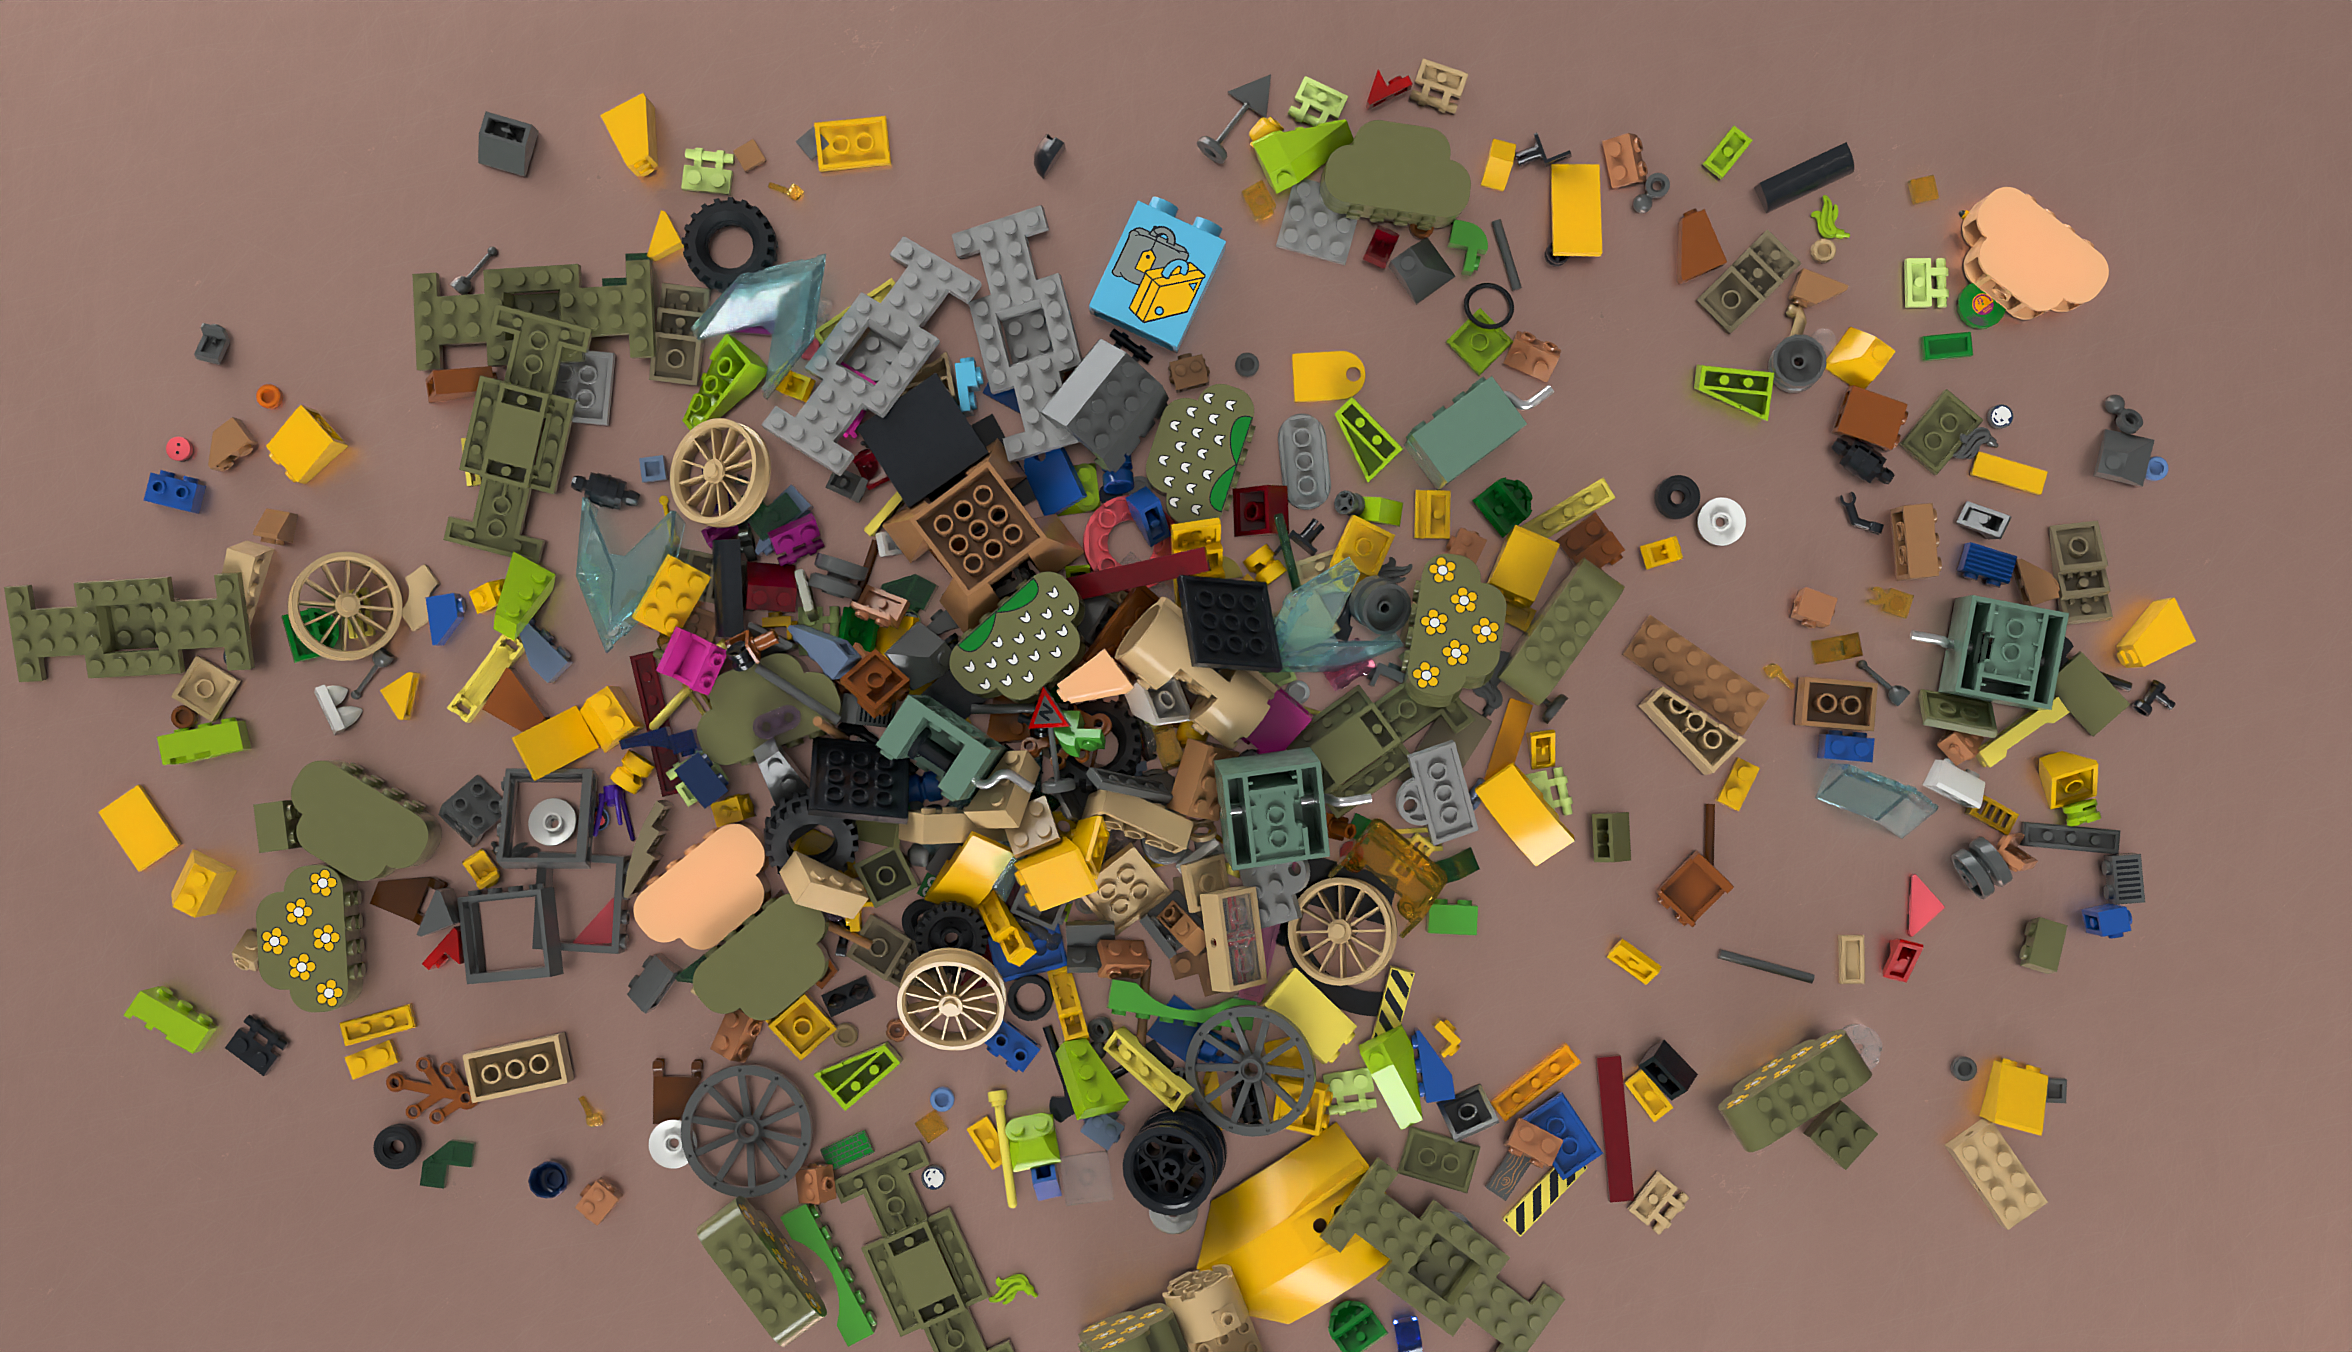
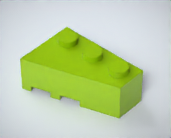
(1737, 387)
(1367, 438)
(522, 595)
(204, 742)
(173, 1018)
(858, 1074)
(1088, 1080)

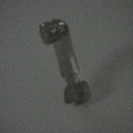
(1039, 931)

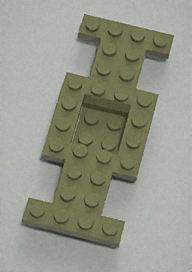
(469, 318)
(507, 432)
(129, 616)
(1358, 732)
(1443, 1257)
(909, 1260)

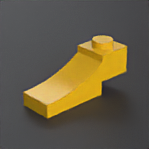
(1005, 930)
(1068, 1004)

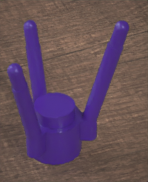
(615, 798)

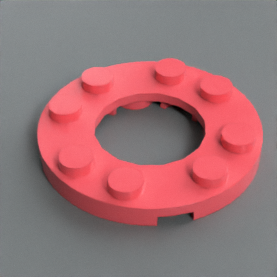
(1098, 530)

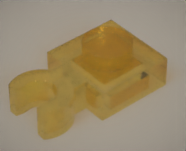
(1894, 602)

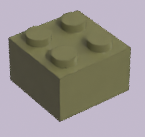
(276, 825)
(887, 875)
(1840, 1134)

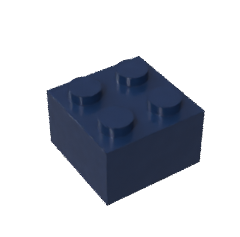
(702, 780)

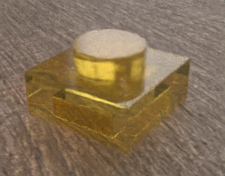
(1923, 189)
(931, 1126)

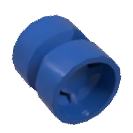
(1121, 481)
(924, 787)
(1208, 1052)

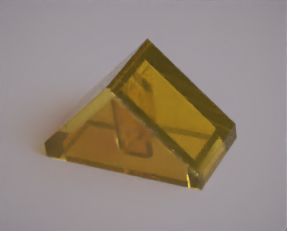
(1836, 648)

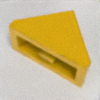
(1498, 164)
(665, 238)
(401, 694)
(1541, 748)

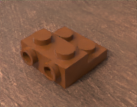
(1591, 541)
(876, 684)

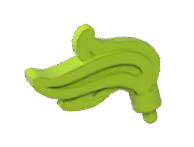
(1826, 220)
(1010, 1287)

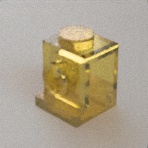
(1258, 211)

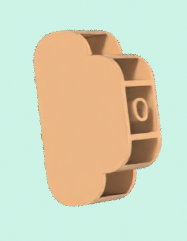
(2029, 256)
(707, 889)

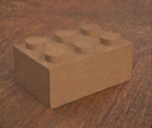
(1915, 542)
(1836, 704)
(1195, 781)

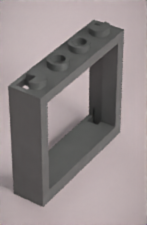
(507, 808)
(621, 915)
(473, 942)

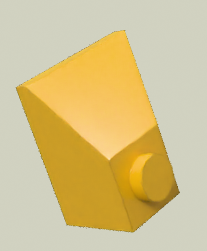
(1858, 358)
(2067, 778)
(1092, 839)

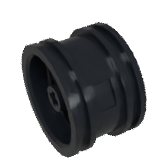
(1151, 1169)

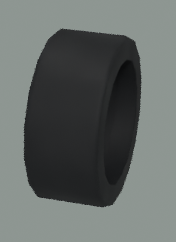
(1034, 1015)

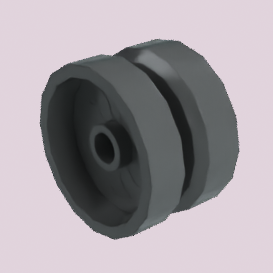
(1811, 361)
(837, 577)
(1380, 605)
(1981, 867)

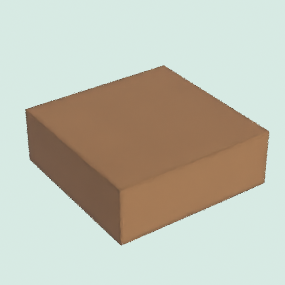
(749, 155)

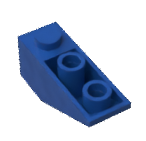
(1435, 1077)

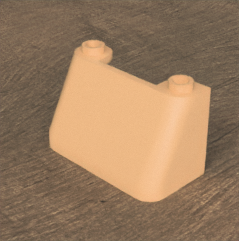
(1095, 680)

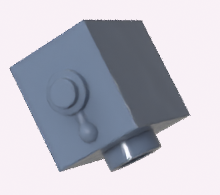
(1103, 1129)

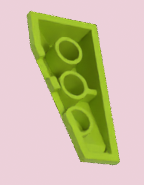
(1297, 153)
(729, 379)
(1394, 1072)

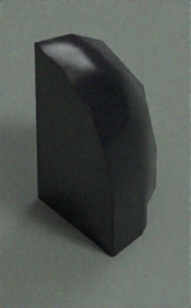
(1047, 154)

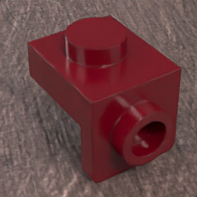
(1381, 246)
(870, 468)

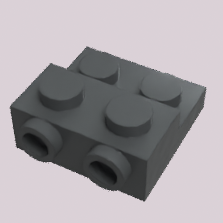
(1047, 918)

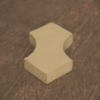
(421, 584)

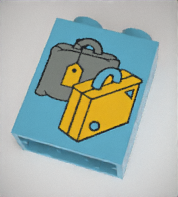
(1158, 273)

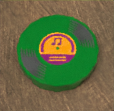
(1978, 308)

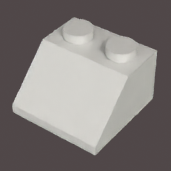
(1161, 705)
(1955, 784)

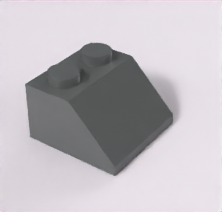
(653, 982)

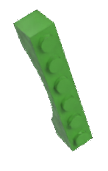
(1131, 997)
(805, 1227)

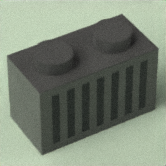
(855, 714)
(2123, 878)

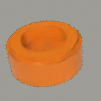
(269, 396)

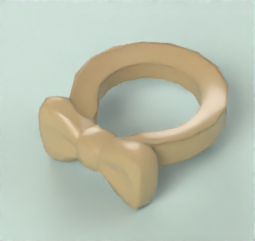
(1203, 823)

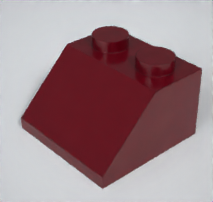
(1256, 508)
(770, 587)

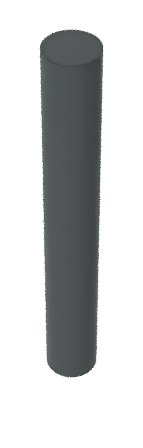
(1506, 255)

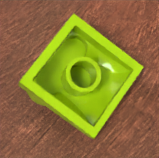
(1088, 477)
(1032, 1141)

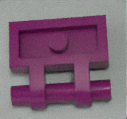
(793, 535)

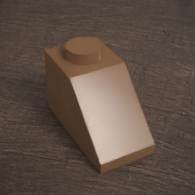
(1814, 288)
(2034, 583)

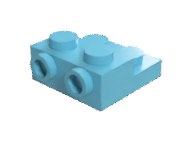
(969, 379)

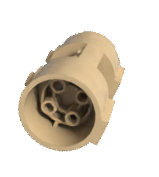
(1228, 701)
(1212, 1311)

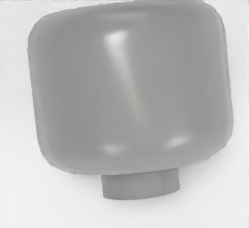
(918, 855)

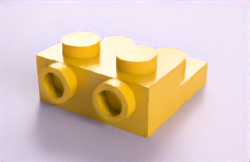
(1314, 1117)

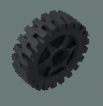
(946, 919)

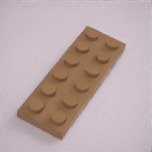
(1695, 675)

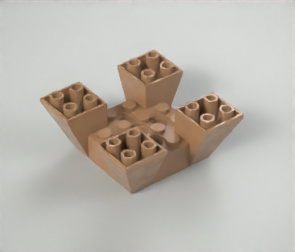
(973, 570)

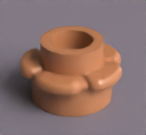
(892, 1034)

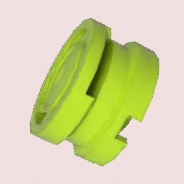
(2081, 812)

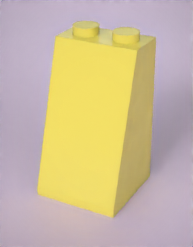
(1312, 1013)

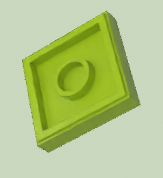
(1478, 345)

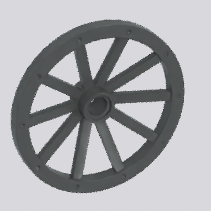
(1249, 1077)
(689, 1117)

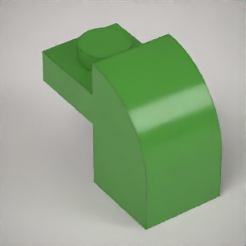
(1471, 239)
(1076, 737)

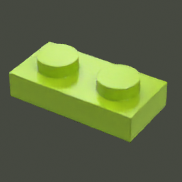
(1727, 152)

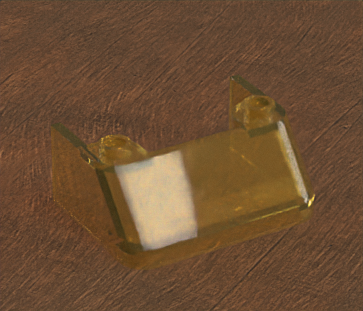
(1398, 866)

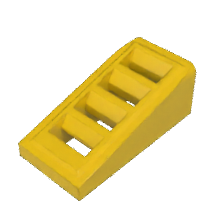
(1972, 812)

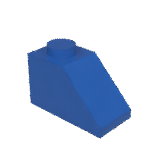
(1148, 515)
(444, 616)
(1046, 1182)

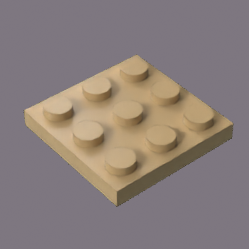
(1126, 889)

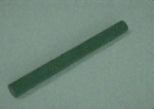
(1287, 551)

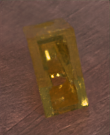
(1168, 746)

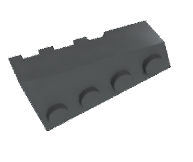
(782, 778)

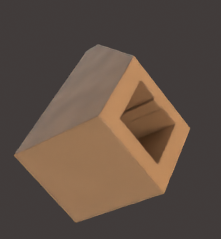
(229, 443)
(276, 527)
(1183, 927)

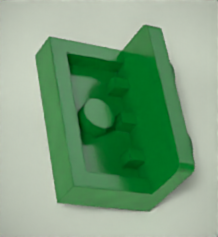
(858, 630)

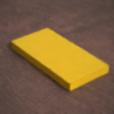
(1576, 210)

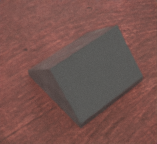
(441, 913)
(1468, 1113)

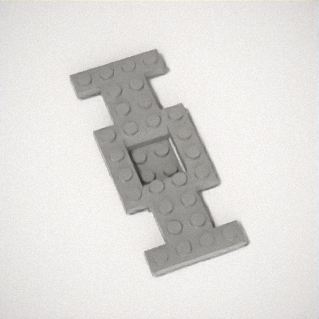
(1034, 323)
(887, 355)

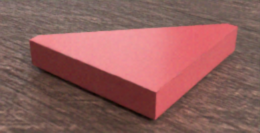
(1922, 905)
(600, 928)

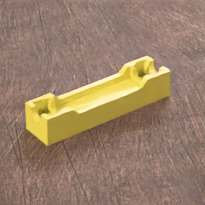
(485, 678)
(1996, 749)
(1148, 1069)

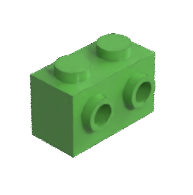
(1452, 918)

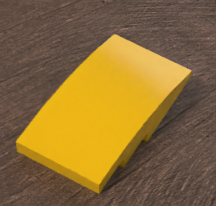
(1197, 535)
(1524, 814)
(970, 871)
(802, 1026)

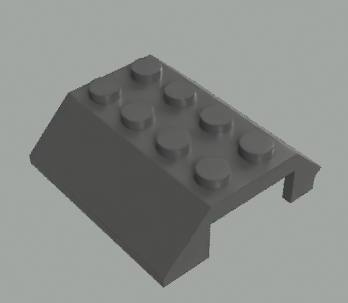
(1107, 404)

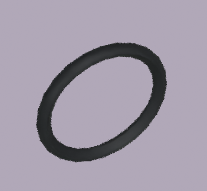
(1480, 324)

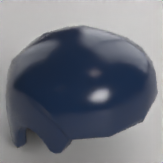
(548, 1180)

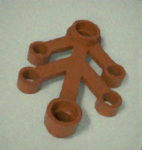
(1090, 722)
(436, 1090)

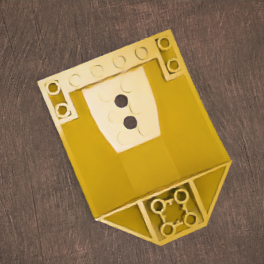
(1270, 1237)

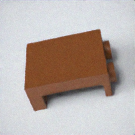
(1870, 418)
(1693, 889)

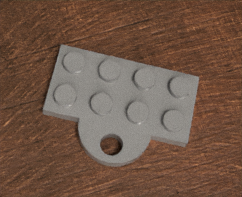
(1438, 794)
(1277, 890)

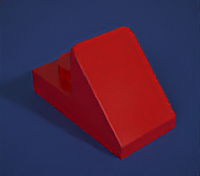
(1381, 92)
(449, 945)
(1902, 959)

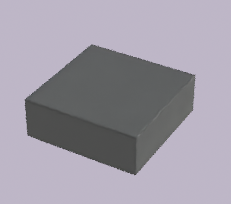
(2056, 1090)

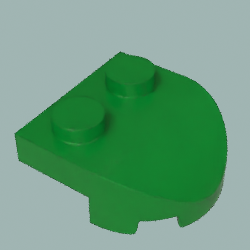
(1505, 504)
(316, 629)
(1355, 1327)

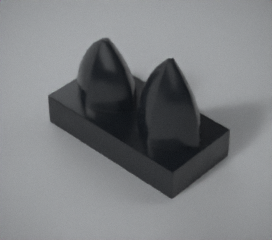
(848, 996)

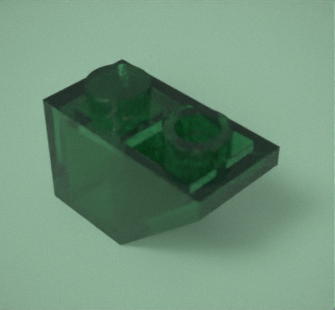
(914, 589)

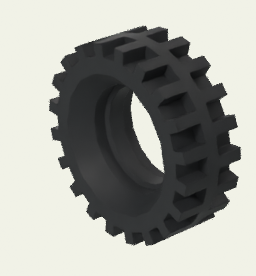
(714, 218)
(1128, 738)
(794, 814)

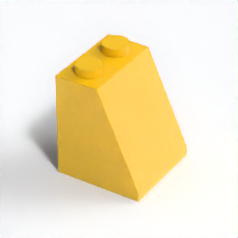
(634, 133)
(305, 445)
(1522, 565)
(2155, 634)
(611, 717)
(1055, 875)
(201, 885)
(2016, 1096)

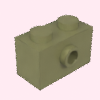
(1611, 837)
(2043, 945)

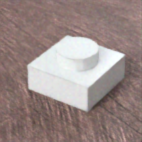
(886, 545)

